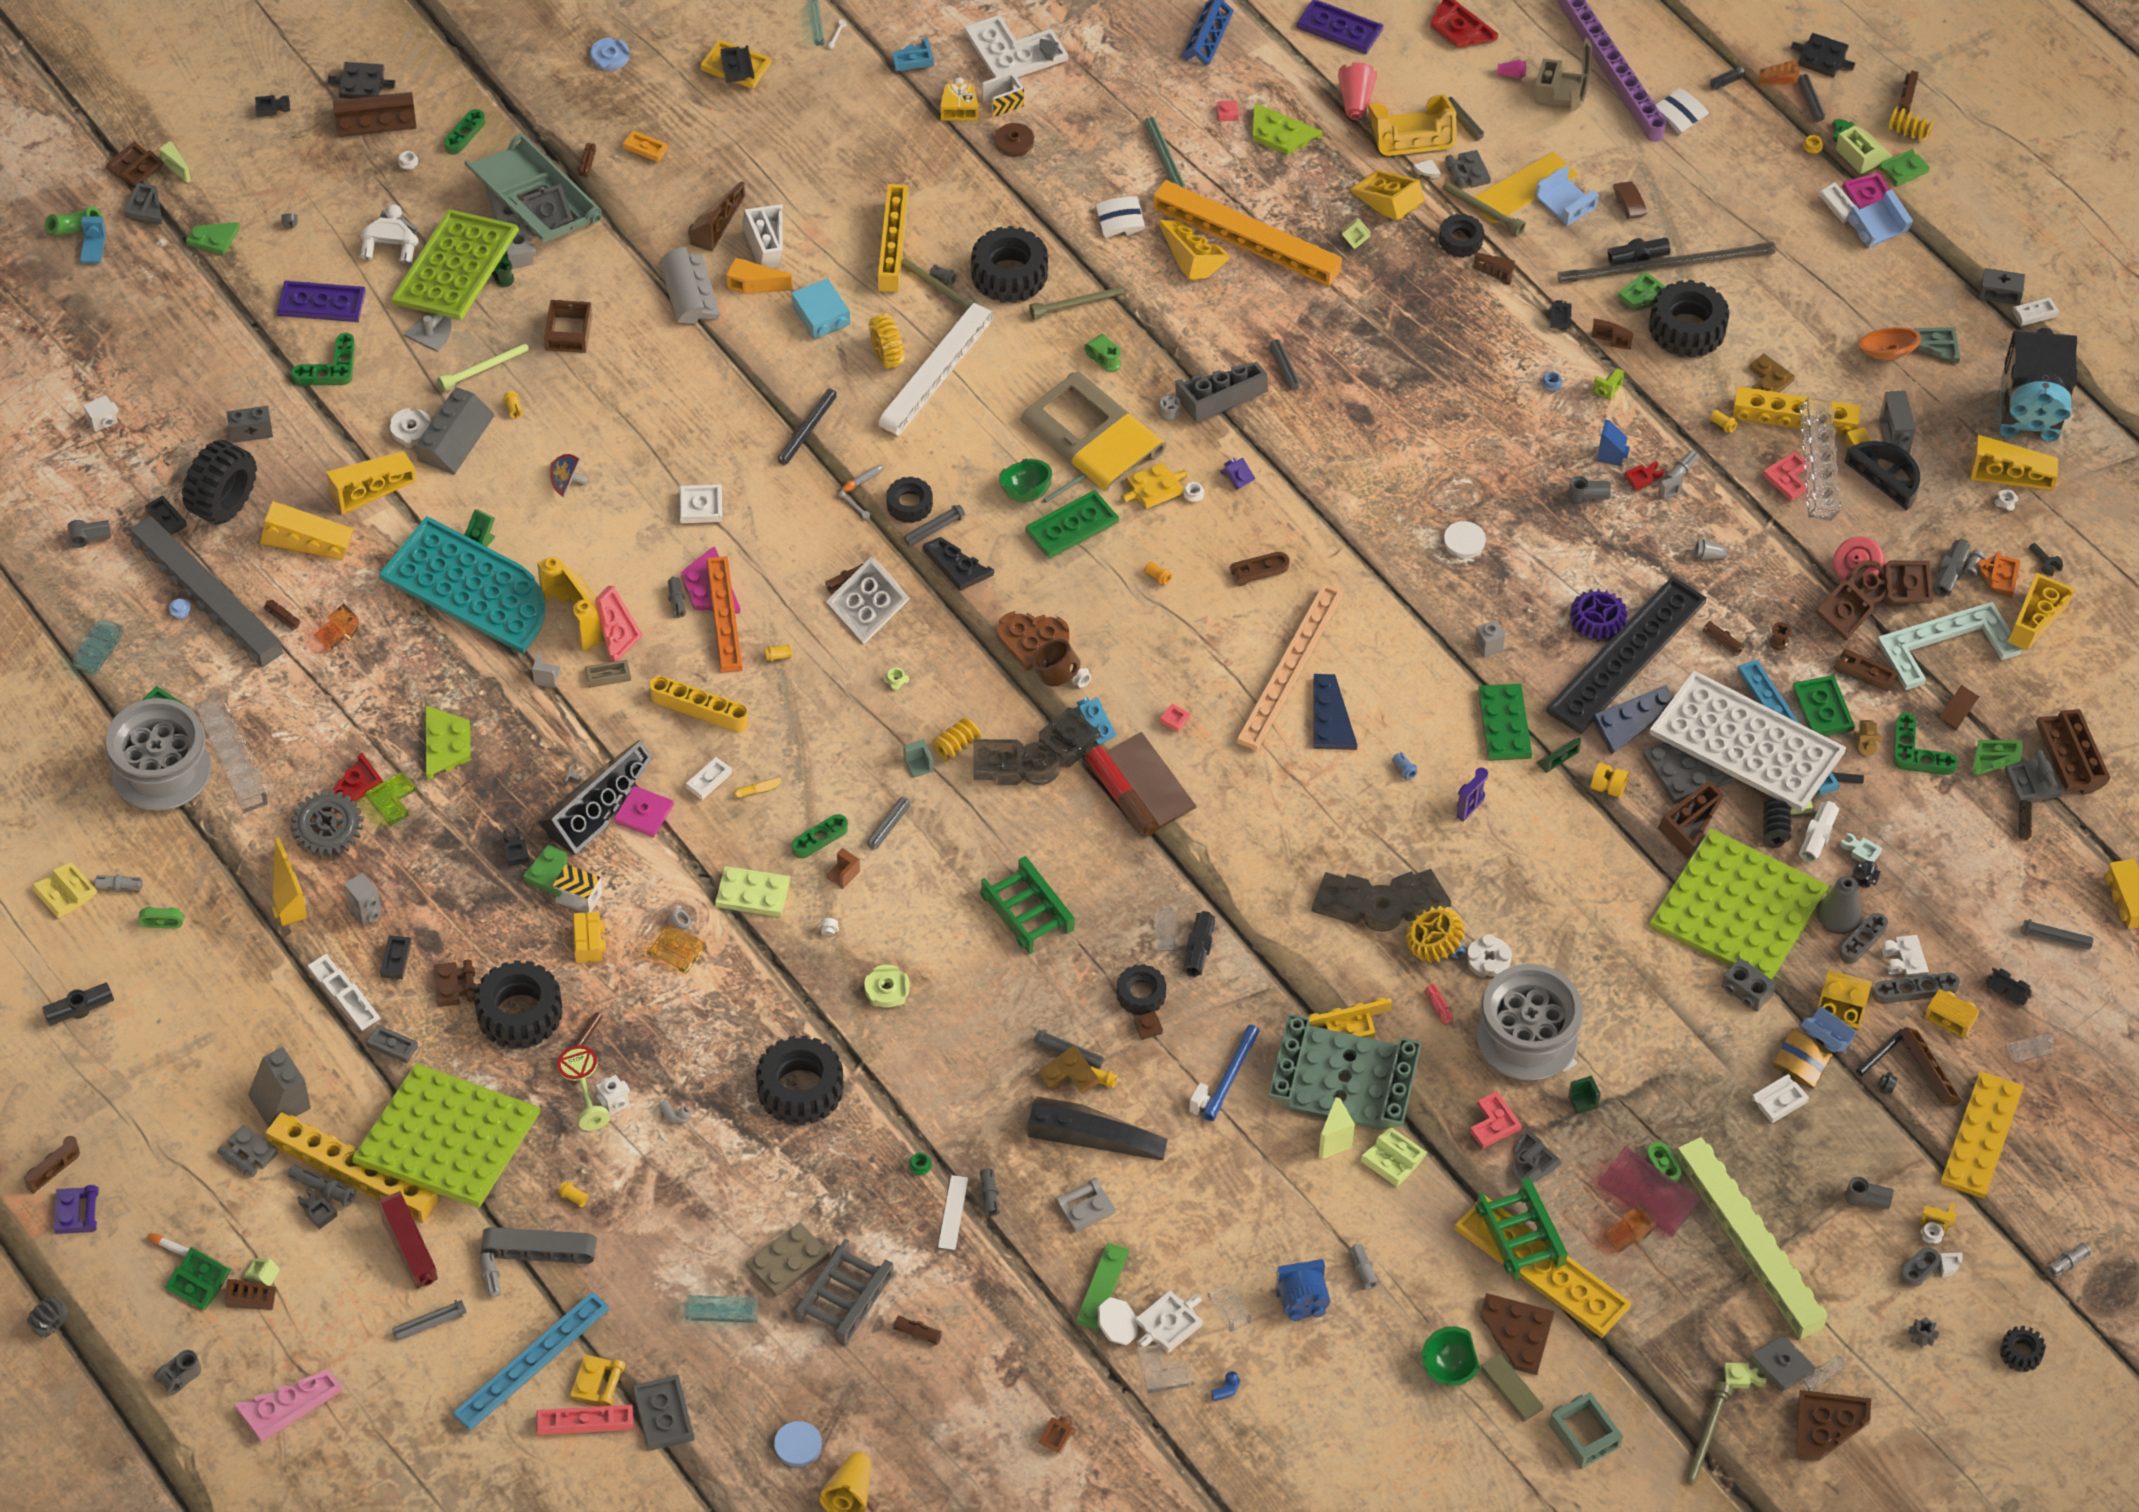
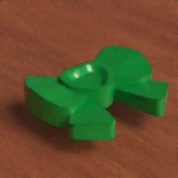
(1840, 126)

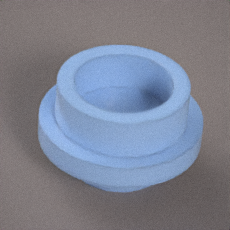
(179, 608)

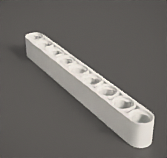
(935, 369)

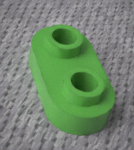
(160, 917)
(1667, 1163)

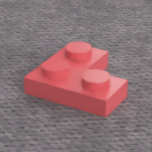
(1784, 476)
(1499, 1121)

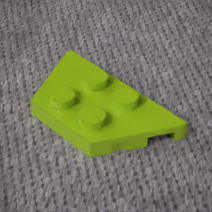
(1281, 131)
(446, 741)

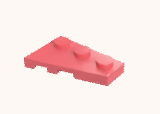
(616, 623)

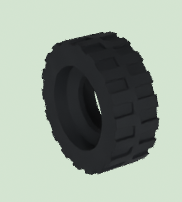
(1464, 223)
(909, 513)
(1145, 974)

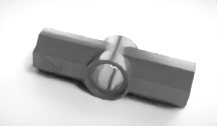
(1952, 567)

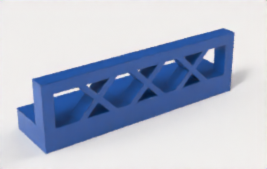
(1205, 26)

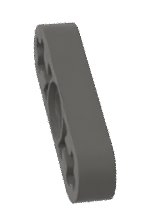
(1865, 929)

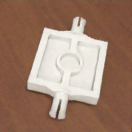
(1169, 1321)

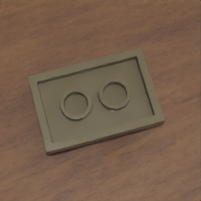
(787, 1259)

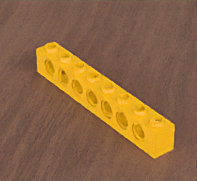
(358, 1177)

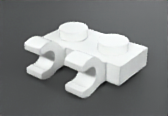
(1911, 958)

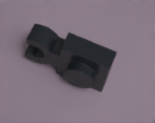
(269, 105)
(515, 849)
(318, 1211)

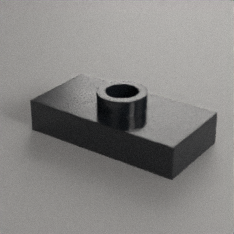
(166, 515)
(395, 957)

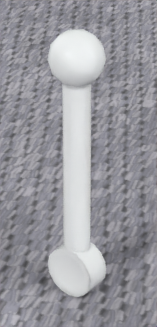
(842, 23)

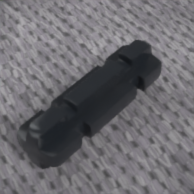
(1727, 78)

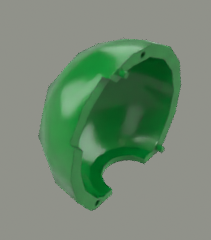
(1026, 480)
(1450, 1356)

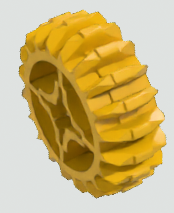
(886, 341)
(1434, 931)

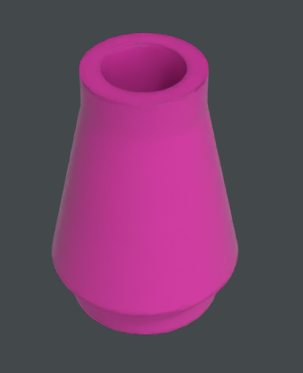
(1513, 69)

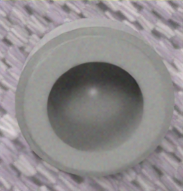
(674, 921)

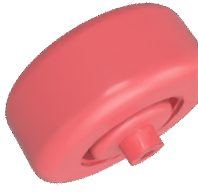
(1855, 551)

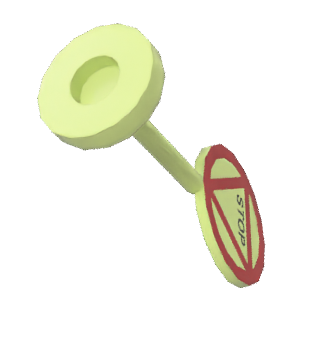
(577, 1064)

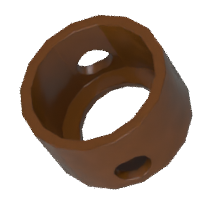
(1059, 659)

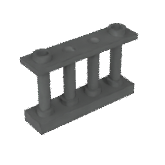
(856, 1310)

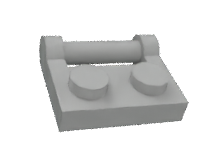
(1088, 1211)

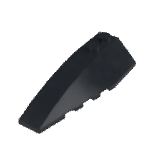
(591, 805)
(1090, 1128)

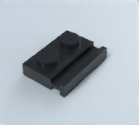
(736, 63)

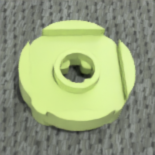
(887, 997)

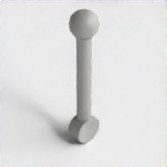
(865, 514)

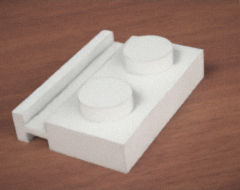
(1780, 1098)

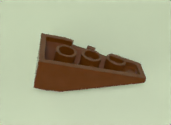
(713, 222)

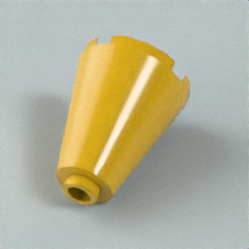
(848, 1486)

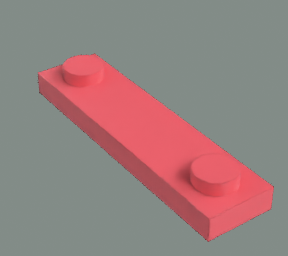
(584, 1419)

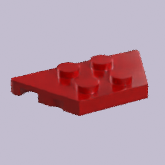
(1461, 25)

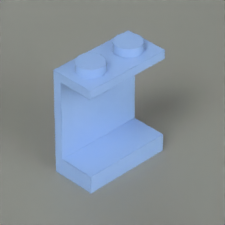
(1565, 198)
(1880, 220)

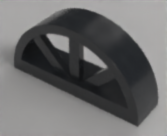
(1859, 460)

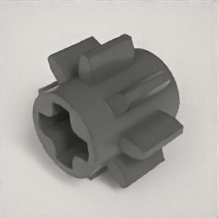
(1923, 1332)

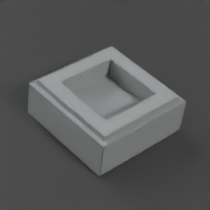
(1670, 487)

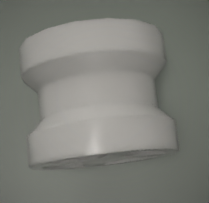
(1169, 407)

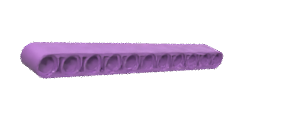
(1615, 68)

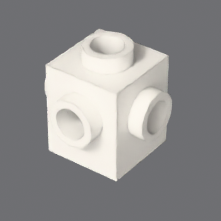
(612, 1094)

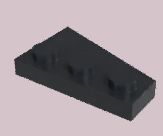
(955, 565)

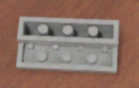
(689, 286)

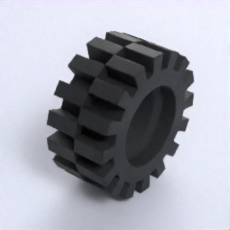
(2020, 1360)

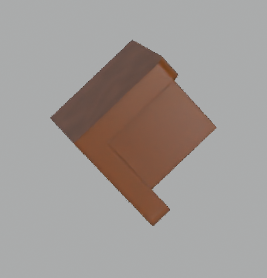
(845, 870)

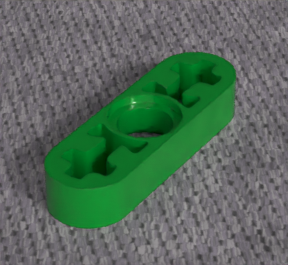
(463, 139)
(823, 827)

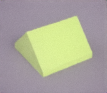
(1337, 1132)

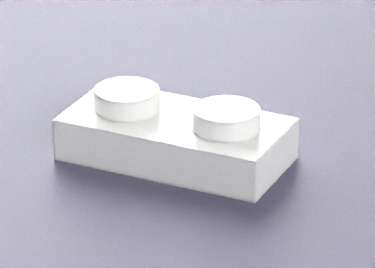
(709, 778)

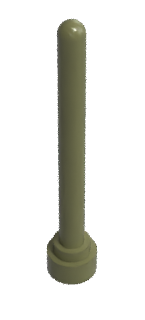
(1515, 225)
(964, 303)
(1038, 310)
(1722, 1392)

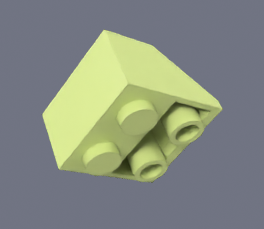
(1861, 149)

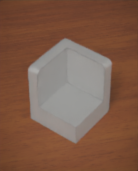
(545, 674)

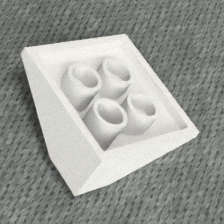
(868, 599)

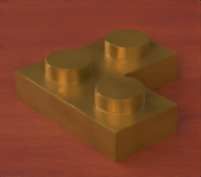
(1773, 375)
(1069, 1065)

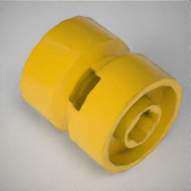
(1617, 777)

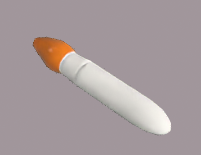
(167, 1244)

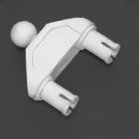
(389, 231)

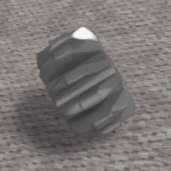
(47, 1316)

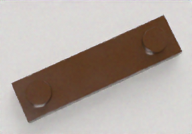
(1944, 1088)

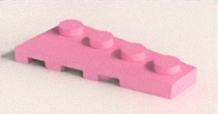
(279, 1409)

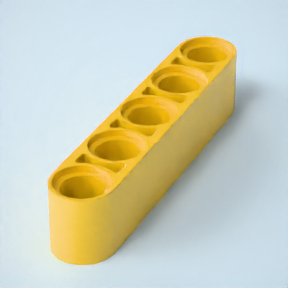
(699, 703)

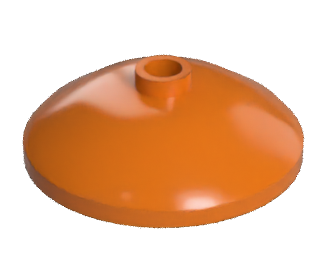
(1890, 343)

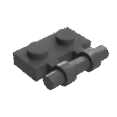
(1473, 168)
(250, 1145)

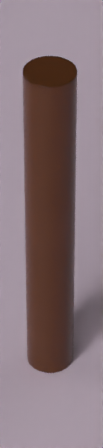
(588, 1030)

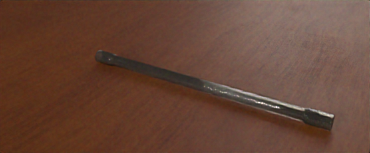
(1575, 275)

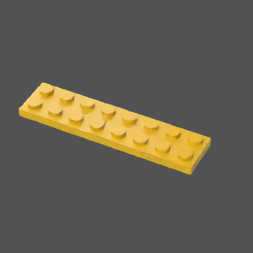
(1567, 1286)

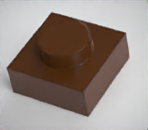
(1148, 1025)

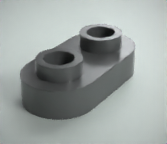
(1920, 1269)

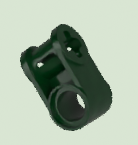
(502, 272)

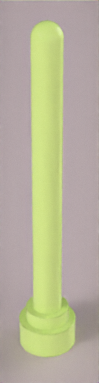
(447, 382)

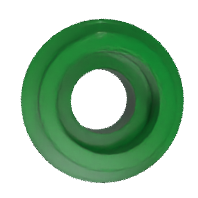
(920, 1158)

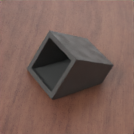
(278, 1087)

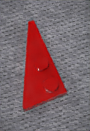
(357, 780)

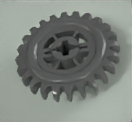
(328, 838)

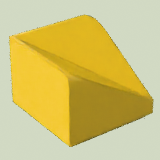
(1856, 436)

